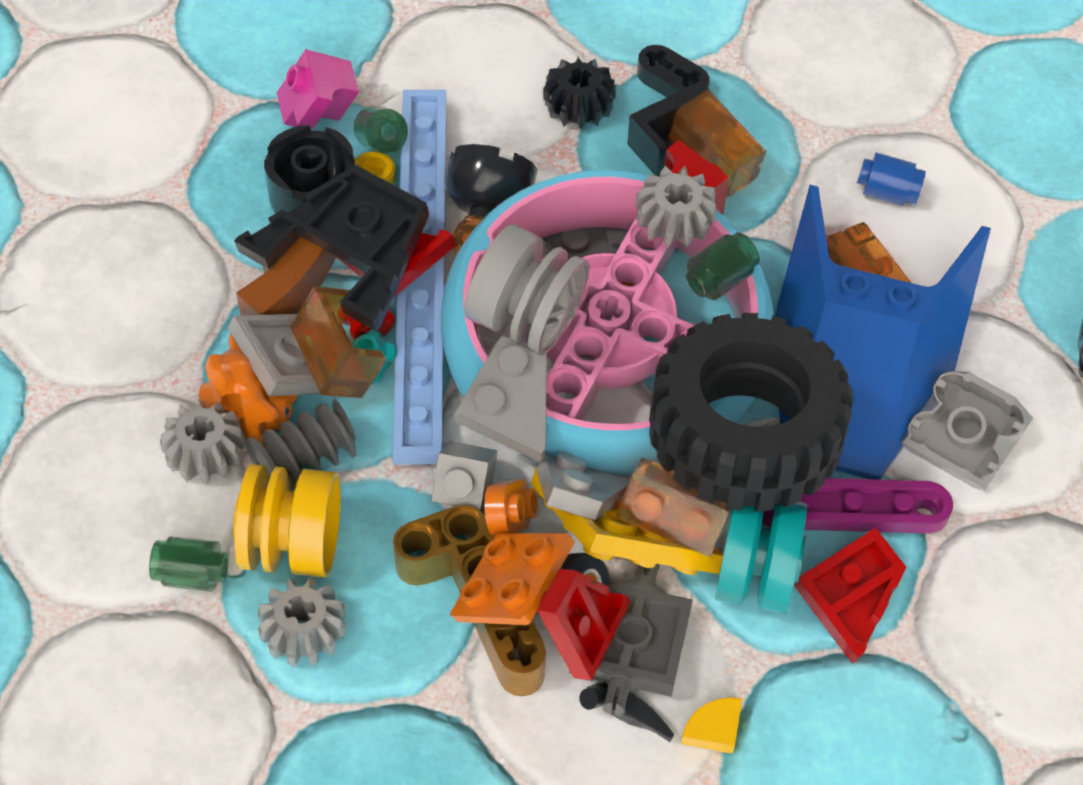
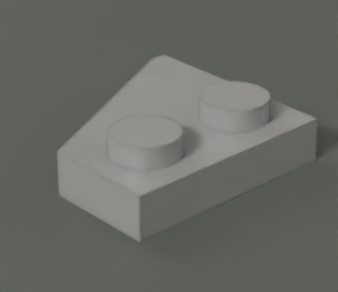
(509, 399)

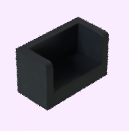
(652, 125)

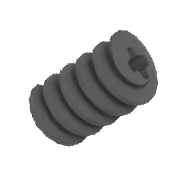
(306, 443)

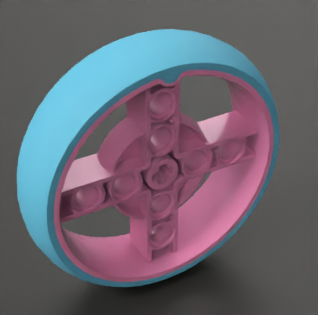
(635, 311)

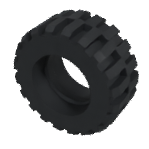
(742, 461)

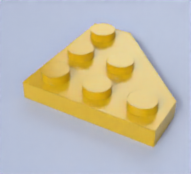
(617, 538)

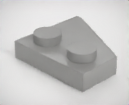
(579, 489)

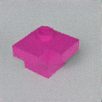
(316, 89)

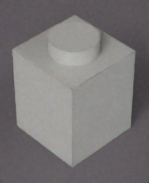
(463, 474)

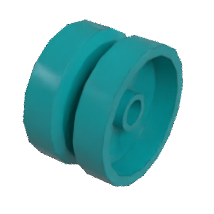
(764, 552)

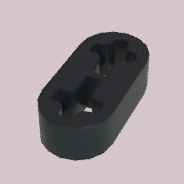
(668, 71)

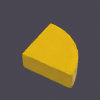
(714, 725)

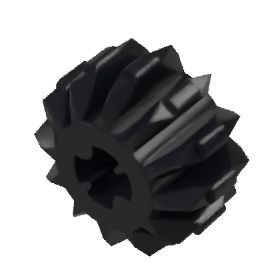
(579, 92)

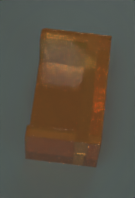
(327, 349)

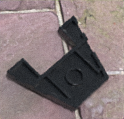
(360, 223)

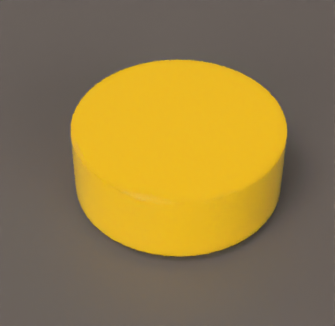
(377, 164)

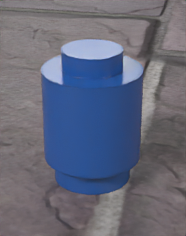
(891, 179)

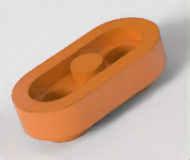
(510, 506)

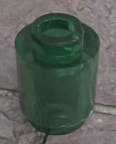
(369, 124)
(722, 265)
(188, 563)

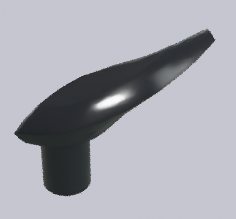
(636, 710)

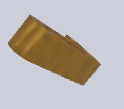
(459, 558)

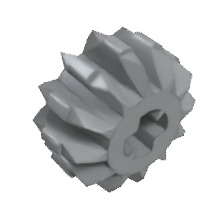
(676, 207)
(202, 441)
(306, 639)

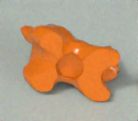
(241, 392)

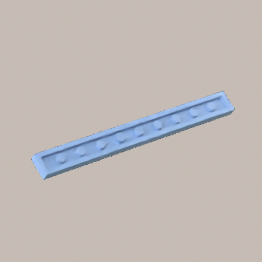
(418, 314)

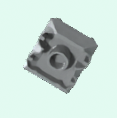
(967, 428)

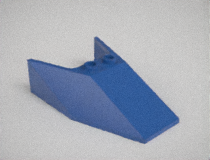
(882, 330)

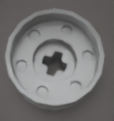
(523, 288)

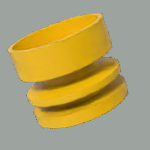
(280, 520)

